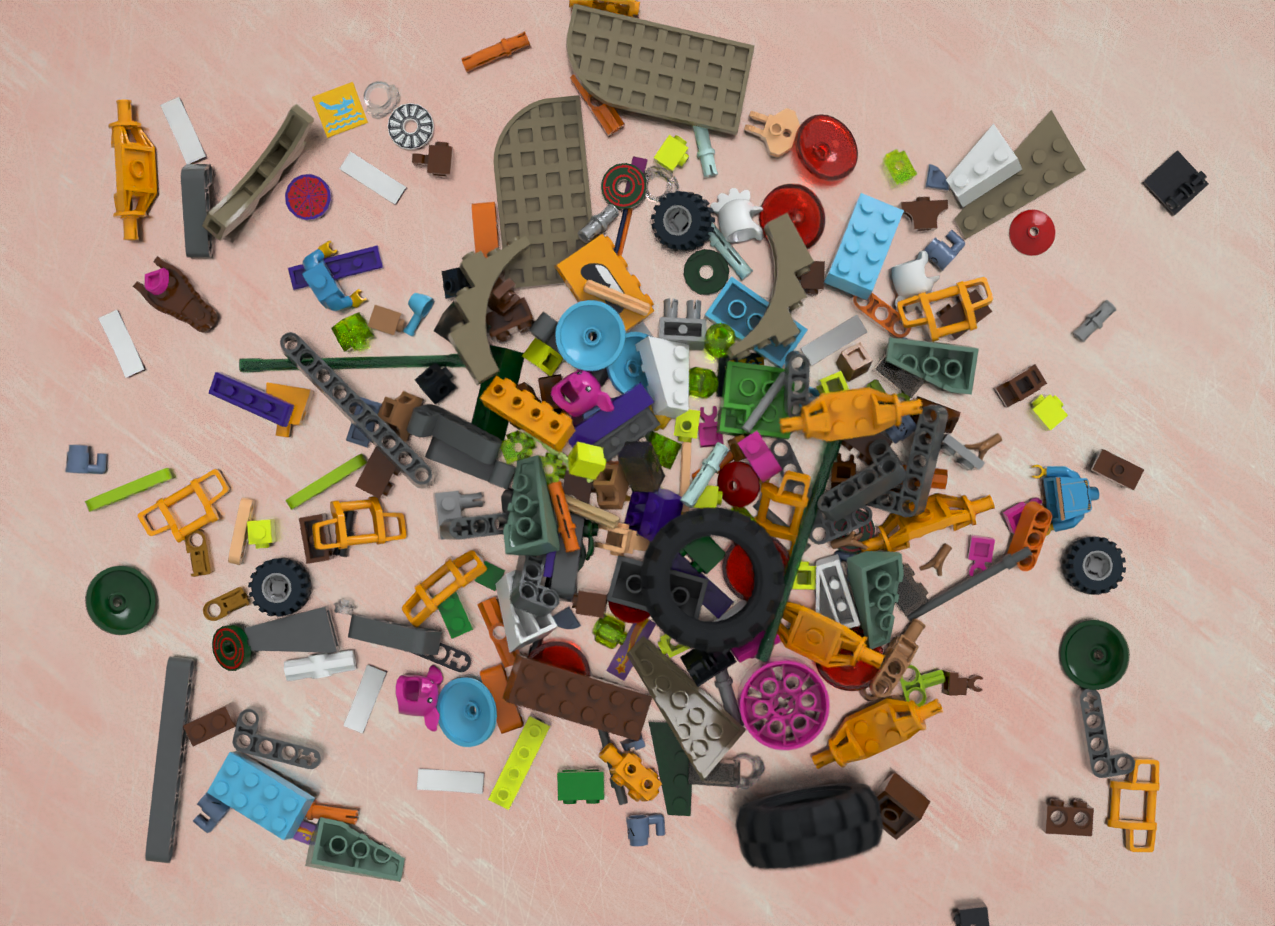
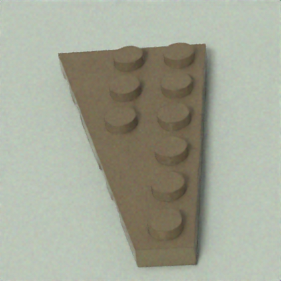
(1045, 162)
(694, 717)

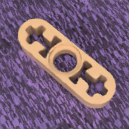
(240, 532)

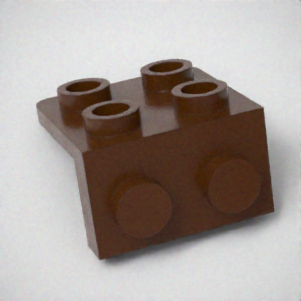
(514, 319)

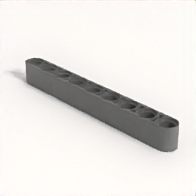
(352, 399)
(169, 759)

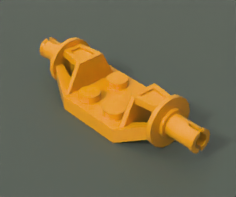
(134, 170)
(850, 414)
(935, 517)
(823, 638)
(876, 730)

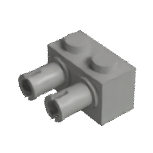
(683, 330)
(450, 505)

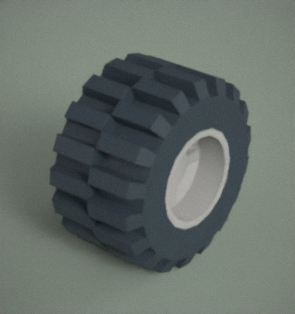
(683, 220)
(1094, 565)
(279, 587)

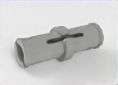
(598, 223)
(1095, 321)

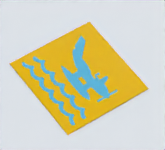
(339, 109)

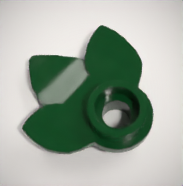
(590, 530)

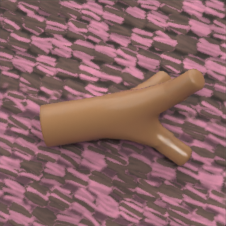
(984, 446)
(849, 540)
(938, 560)

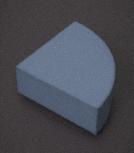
(936, 179)
(566, 619)
(629, 743)

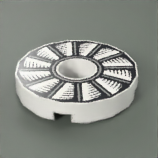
(401, 116)

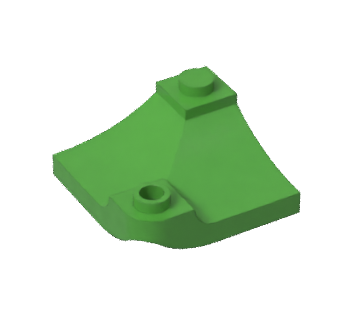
(742, 392)

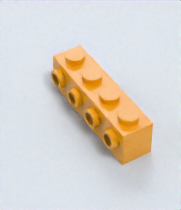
(528, 414)

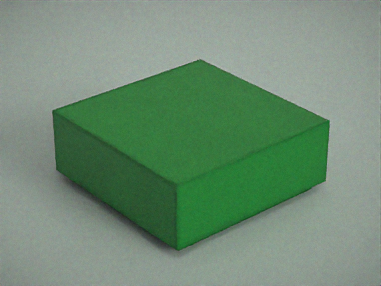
(490, 576)

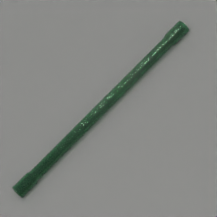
(259, 364)
(829, 457)

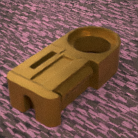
(200, 555)
(228, 602)

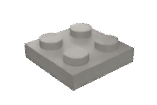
(967, 459)

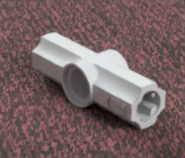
(319, 665)

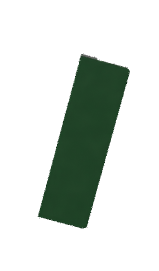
(509, 365)

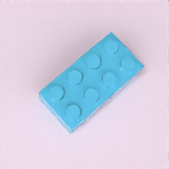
(863, 246)
(742, 312)
(261, 795)

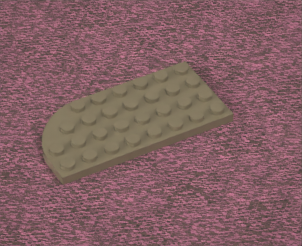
(659, 68)
(542, 187)

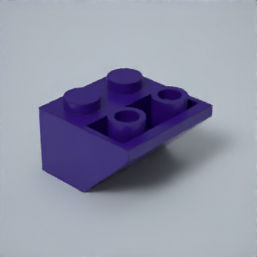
(652, 511)

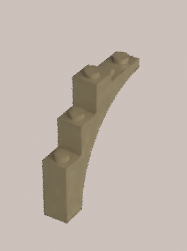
(262, 176)
(789, 259)
(481, 273)

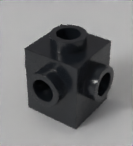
(453, 282)
(436, 382)

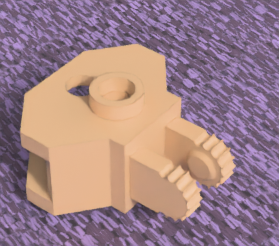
(773, 131)
(622, 540)

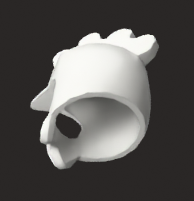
(735, 216)
(911, 280)

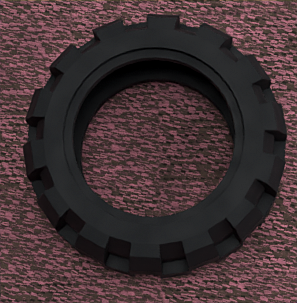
(758, 610)
(809, 826)

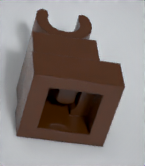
(957, 685)

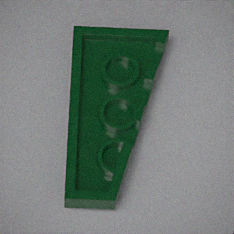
(672, 768)

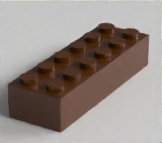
(577, 697)

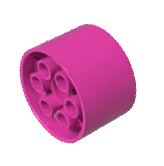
(764, 671)

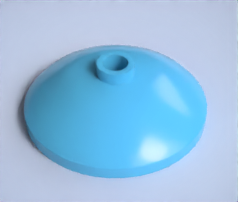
(574, 333)
(619, 372)
(457, 712)

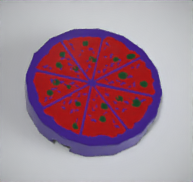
(308, 197)

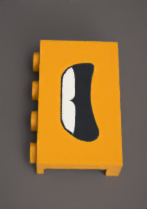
(602, 265)

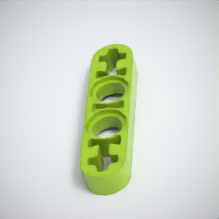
(326, 481)
(128, 489)

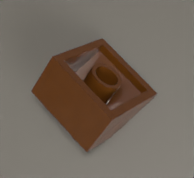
(900, 805)

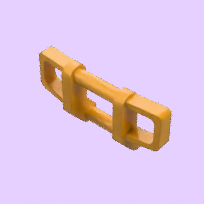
(925, 299)
(776, 494)
(164, 505)
(340, 527)
(422, 587)
(1130, 825)

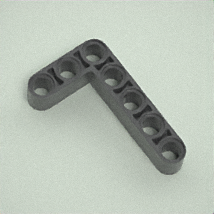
(802, 374)
(915, 469)
(827, 525)

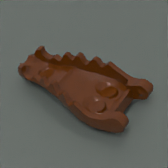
(180, 299)

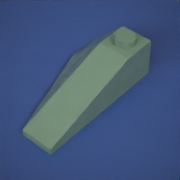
(939, 363)
(531, 517)
(874, 585)
(344, 850)

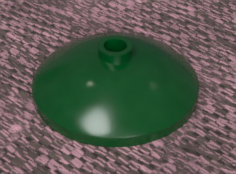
(133, 593)
(1080, 655)

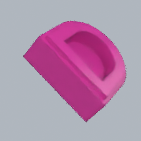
(157, 281)

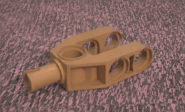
(897, 657)

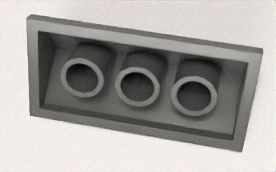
(625, 587)

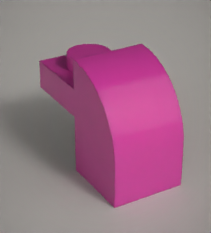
(760, 456)

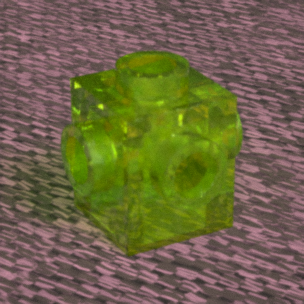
(352, 332)
(508, 447)
(665, 449)
(558, 468)

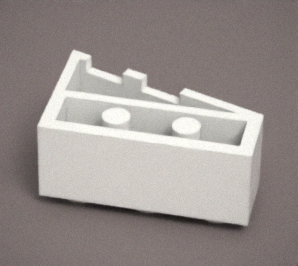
(983, 167)
(667, 374)
(833, 593)
(520, 626)

